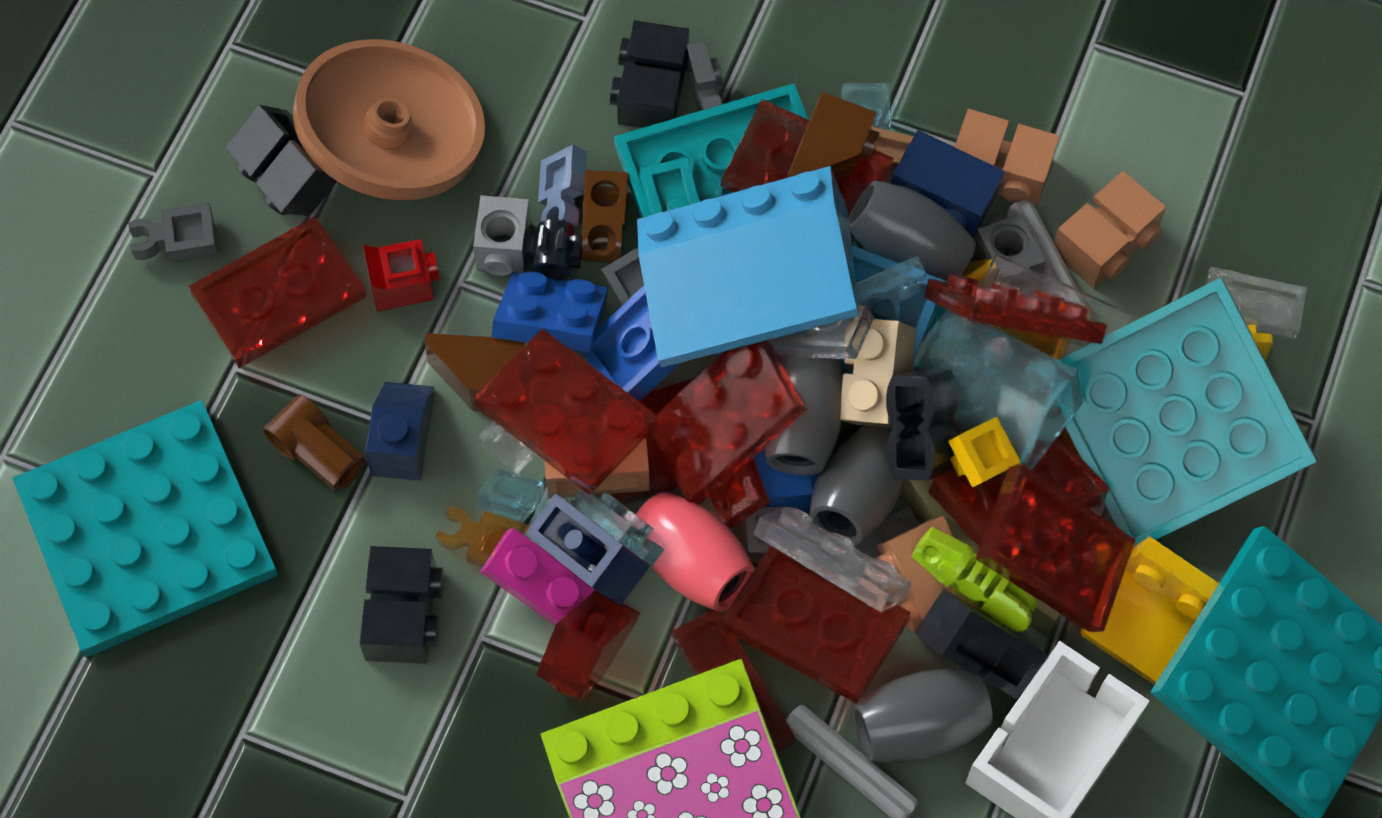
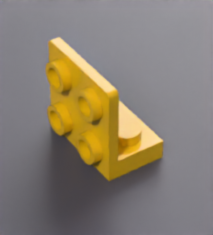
(1153, 609)

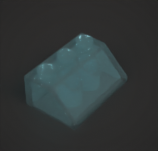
(1003, 379)

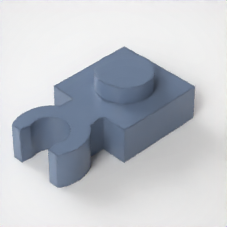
(561, 183)

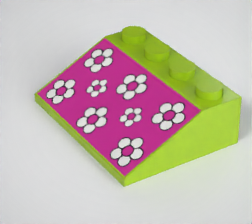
(674, 755)

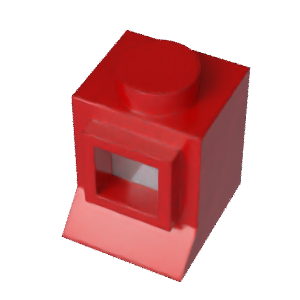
(400, 274)

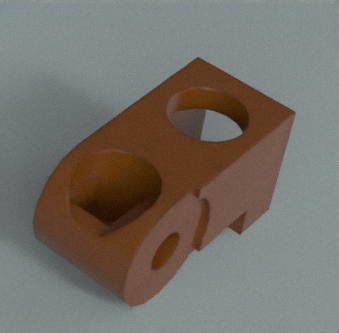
(604, 215)

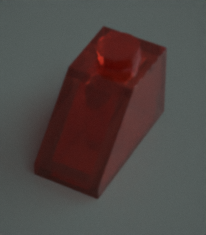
(586, 644)

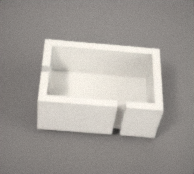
(1056, 739)

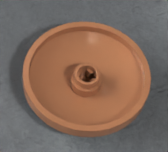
(388, 119)

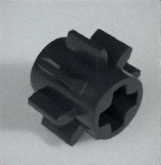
(553, 249)

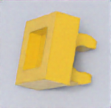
(983, 452)

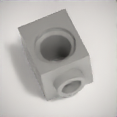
(496, 218)

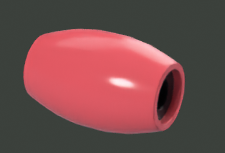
(700, 552)

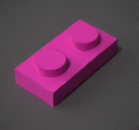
(535, 577)

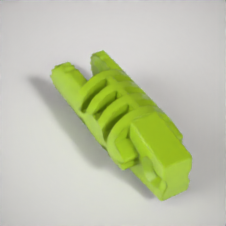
(955, 566)

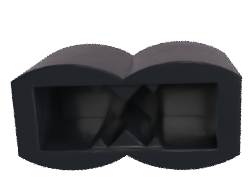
(921, 414)

